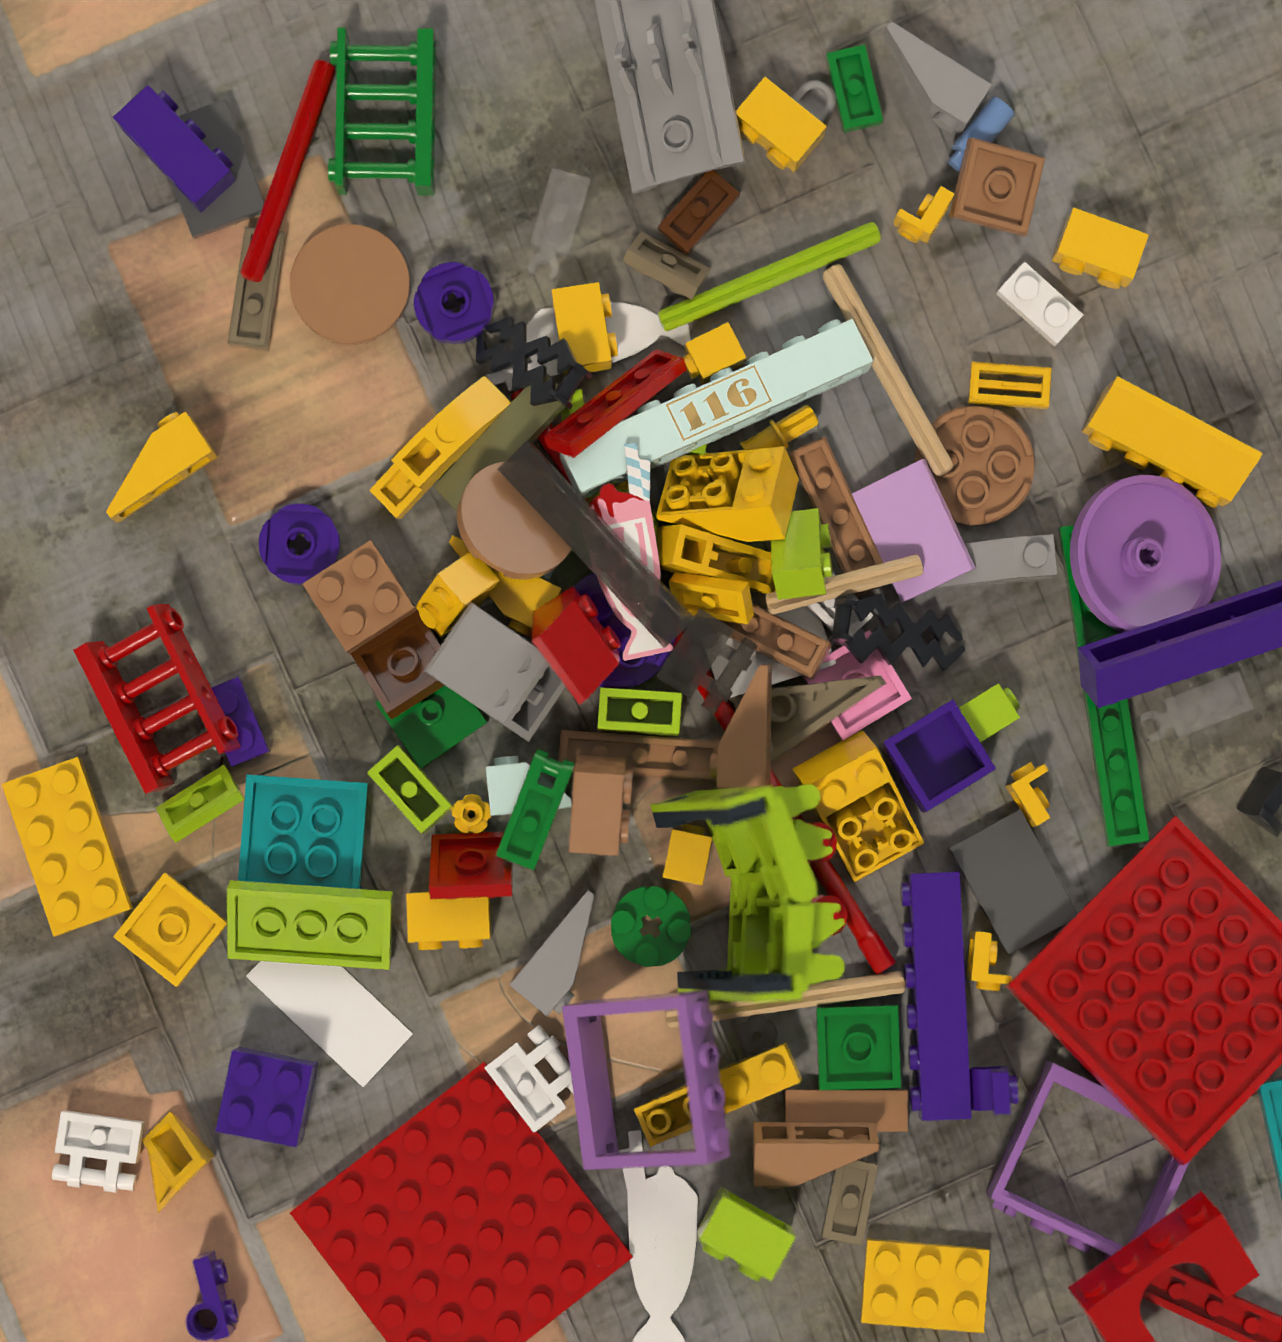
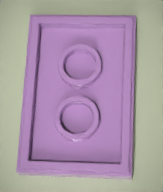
(912, 518)

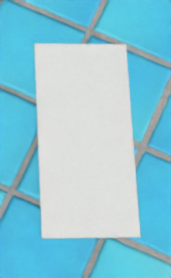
(334, 1014)

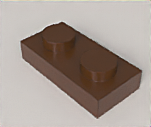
(698, 211)

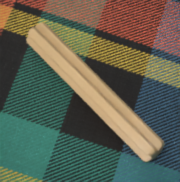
(852, 583)

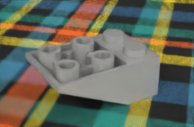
(497, 672)

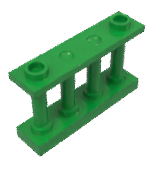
(419, 93)

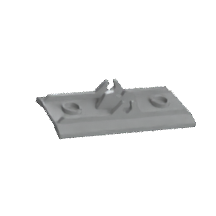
(669, 89)

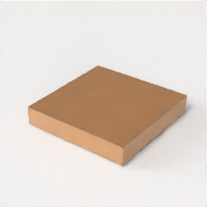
(997, 187)

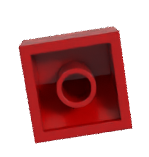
(575, 642)

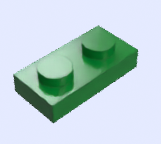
(854, 88)

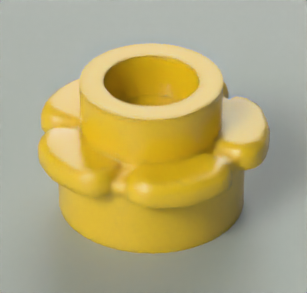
(482, 814)

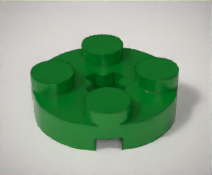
(646, 949)

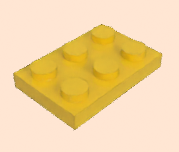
(924, 1285)

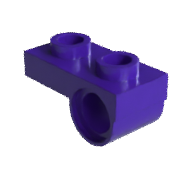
(992, 1089)
(211, 1280)

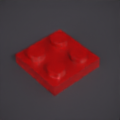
(468, 867)

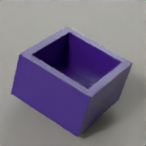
(937, 756)
(266, 1097)

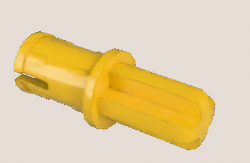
(784, 430)

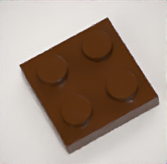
(396, 664)

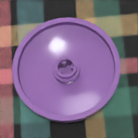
(1144, 552)

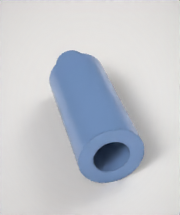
(984, 127)

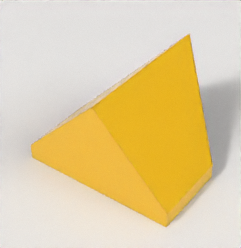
(174, 1157)

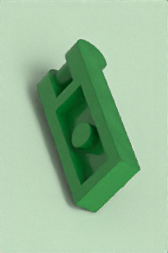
(534, 811)

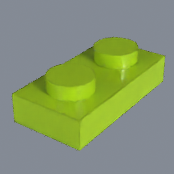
(199, 803)

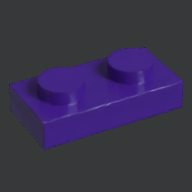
(238, 707)

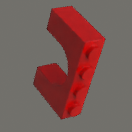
(1188, 1234)

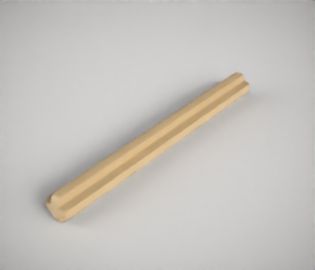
(888, 372)
(816, 995)

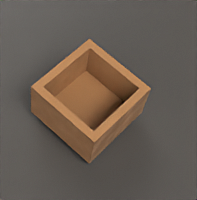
(359, 597)
(597, 801)

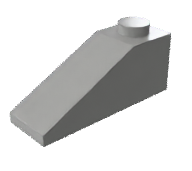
(942, 85)
(1009, 561)
(554, 966)

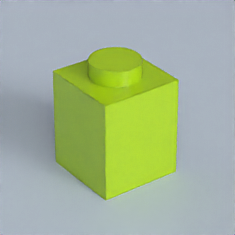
(991, 711)

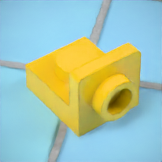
(931, 213)
(1029, 800)
(981, 954)

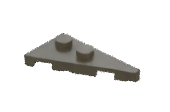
(807, 708)

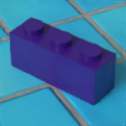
(176, 147)

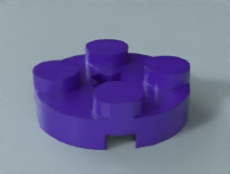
(474, 313)
(285, 527)

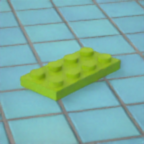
(309, 924)

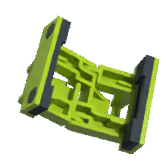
(772, 890)

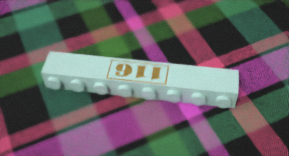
(723, 404)

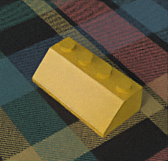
(1170, 442)

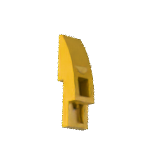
(438, 446)
(742, 1084)

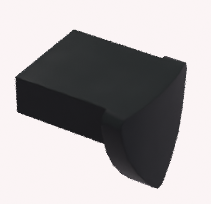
(1264, 800)

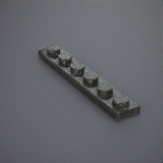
(596, 543)

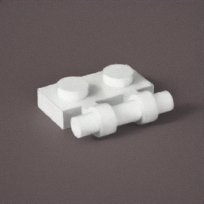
(525, 1084)
(99, 1138)

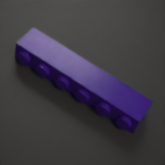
(1182, 645)
(938, 996)

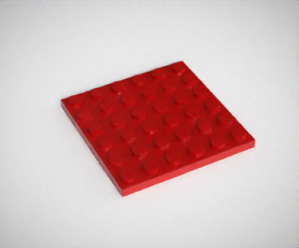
(1167, 990)
(462, 1225)

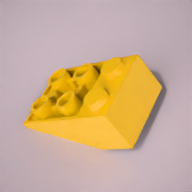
(731, 493)
(860, 805)

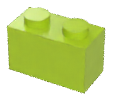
(800, 559)
(639, 711)
(410, 789)

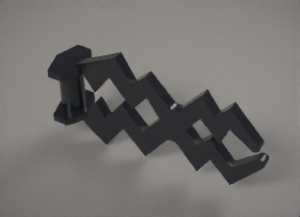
(541, 390)
(910, 637)

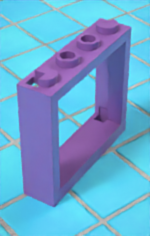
(592, 1085)
(1047, 1220)

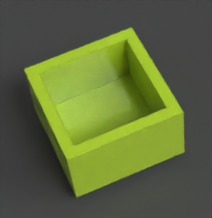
(745, 1235)

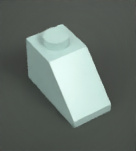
(505, 784)

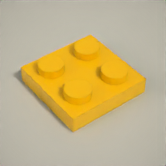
(171, 929)

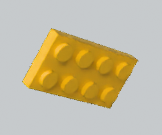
(67, 846)

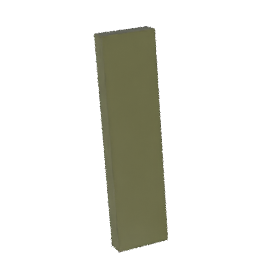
(498, 442)

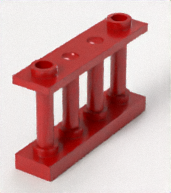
(118, 699)

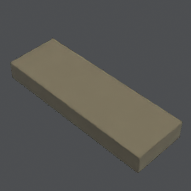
(255, 301)

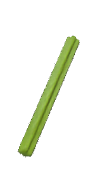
(769, 276)

